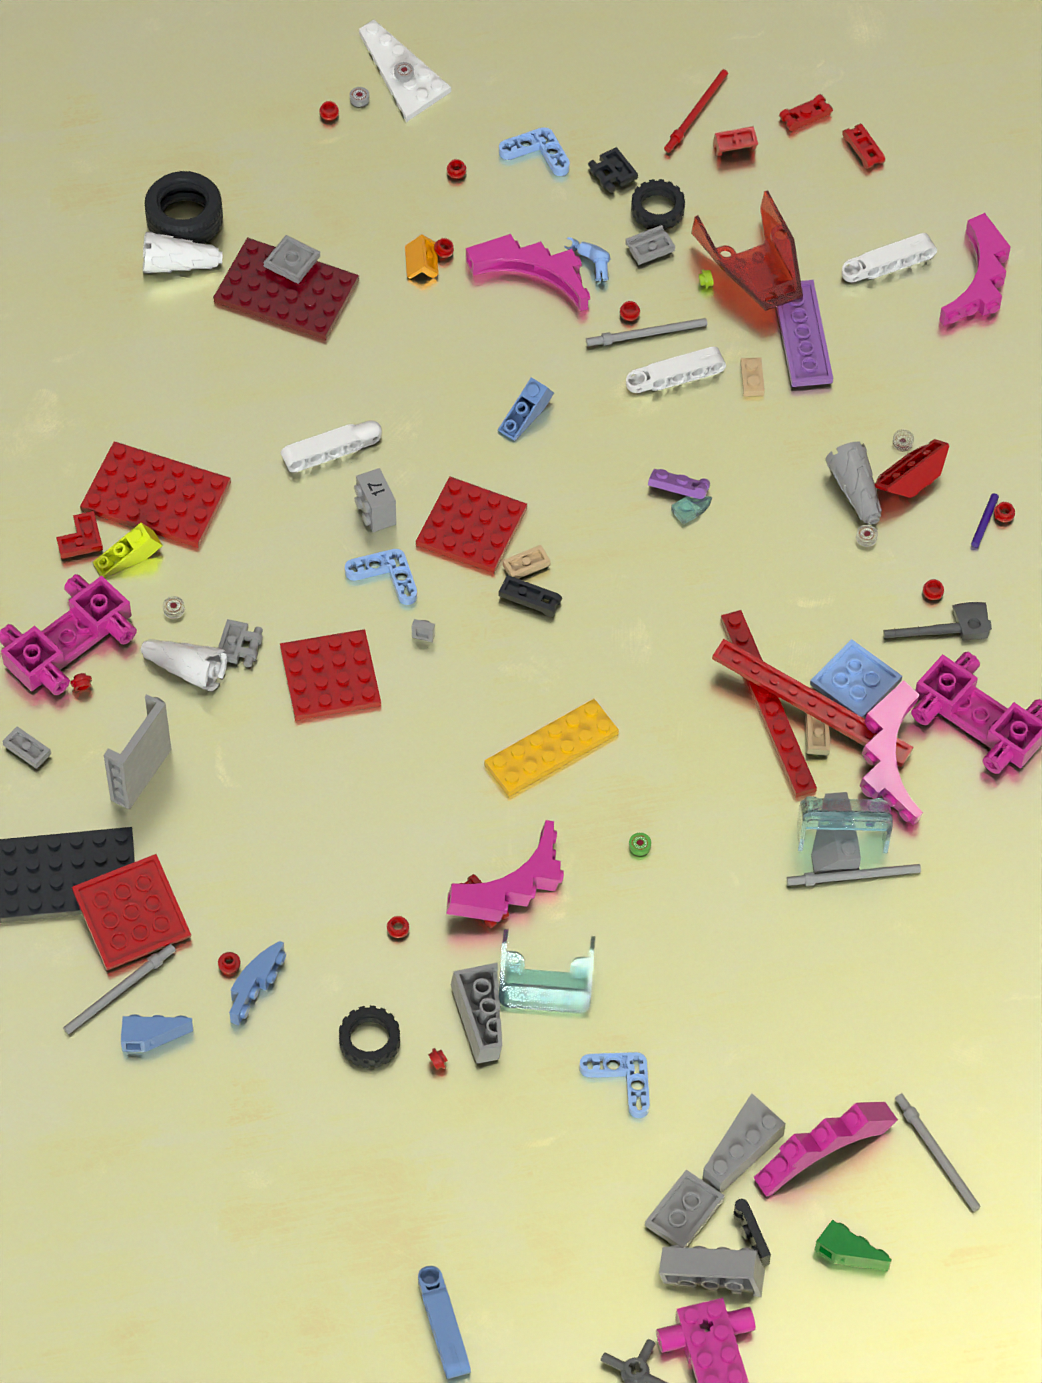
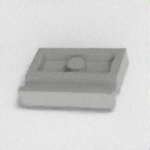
(650, 244)

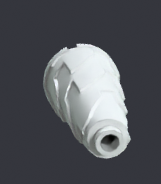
(170, 254)
(191, 662)

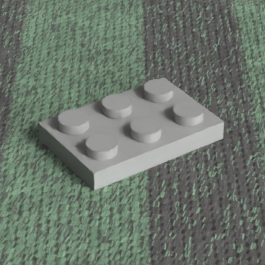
(684, 1210)

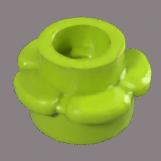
(706, 278)

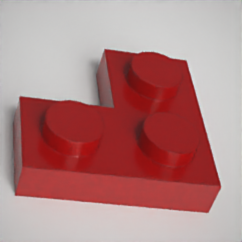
(85, 540)

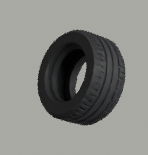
(184, 187)

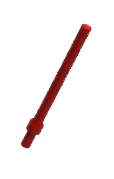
(678, 134)

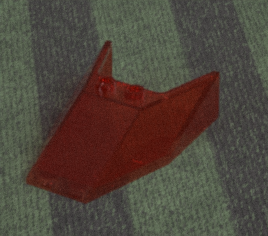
(766, 271)

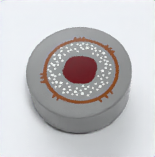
(403, 71)
(359, 96)

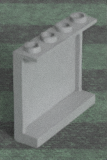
(142, 756)

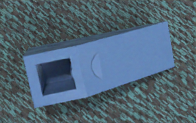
(526, 409)
(147, 1033)

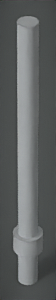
(608, 338)
(810, 878)
(154, 961)
(912, 1115)

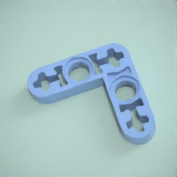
(537, 143)
(387, 566)
(626, 1070)

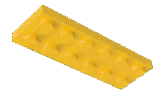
(551, 747)

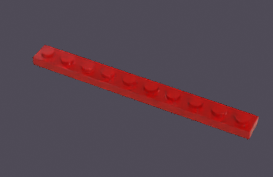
(801, 696)
(772, 712)

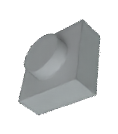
(423, 630)

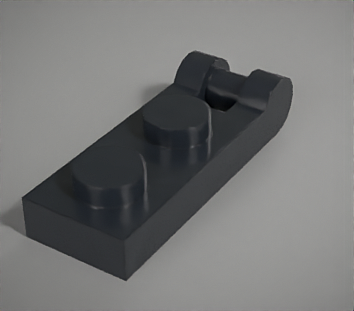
(530, 595)
(751, 1230)

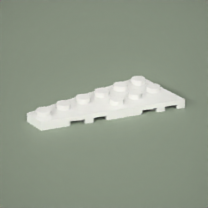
(387, 52)

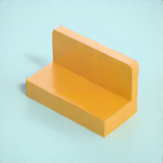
(421, 257)

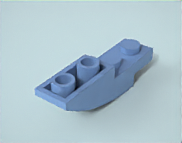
(255, 976)

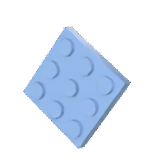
(856, 679)

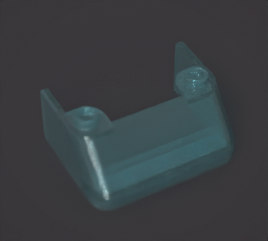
(845, 815)
(545, 989)

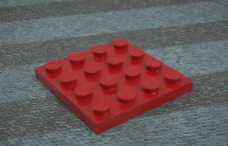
(471, 524)
(330, 674)
(131, 912)

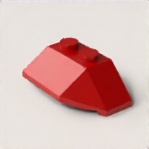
(914, 470)

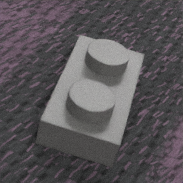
(26, 747)

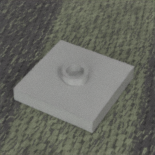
(292, 259)

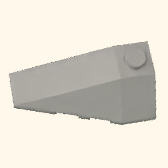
(835, 848)

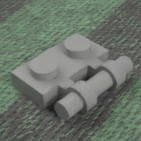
(233, 639)

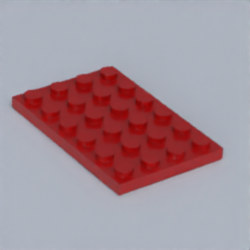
(156, 491)

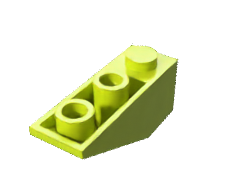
(128, 551)

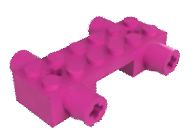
(93, 614)
(952, 692)
(711, 1353)

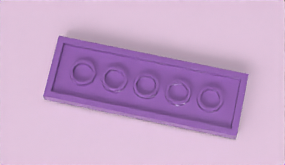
(805, 339)

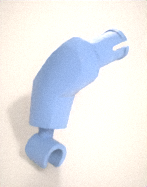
(594, 253)

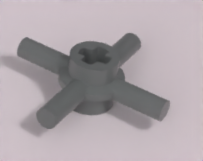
(634, 1364)

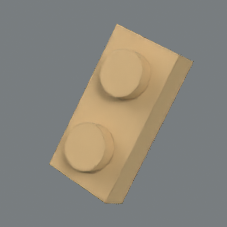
(752, 376)
(526, 562)
(817, 736)

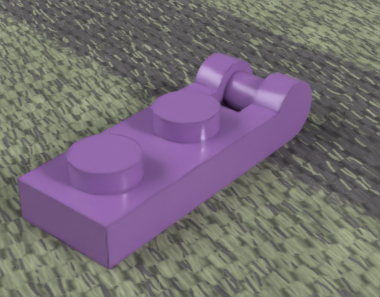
(679, 483)

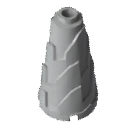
(855, 478)

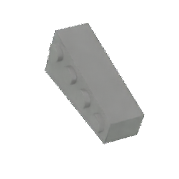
(479, 1008)
(743, 1144)
(713, 1268)

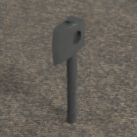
(970, 622)

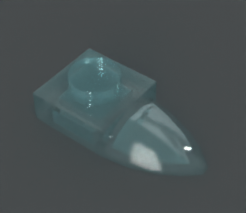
(690, 508)

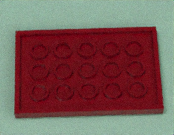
(305, 307)

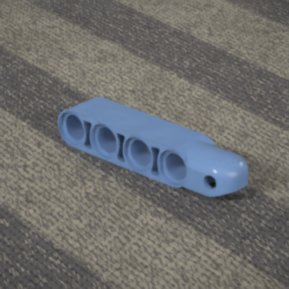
(443, 1322)

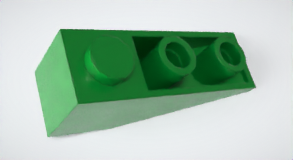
(846, 1248)

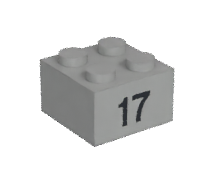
(375, 500)

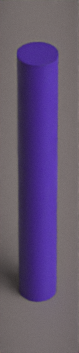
(985, 520)

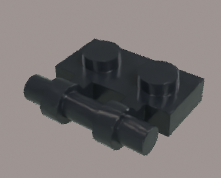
(618, 167)

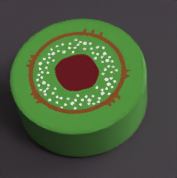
(640, 844)

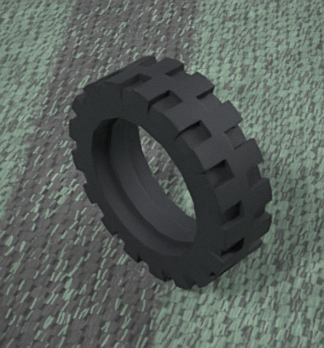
(656, 188)
(361, 1016)

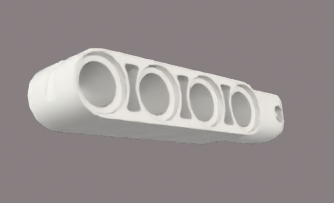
(889, 258)
(676, 370)
(330, 445)

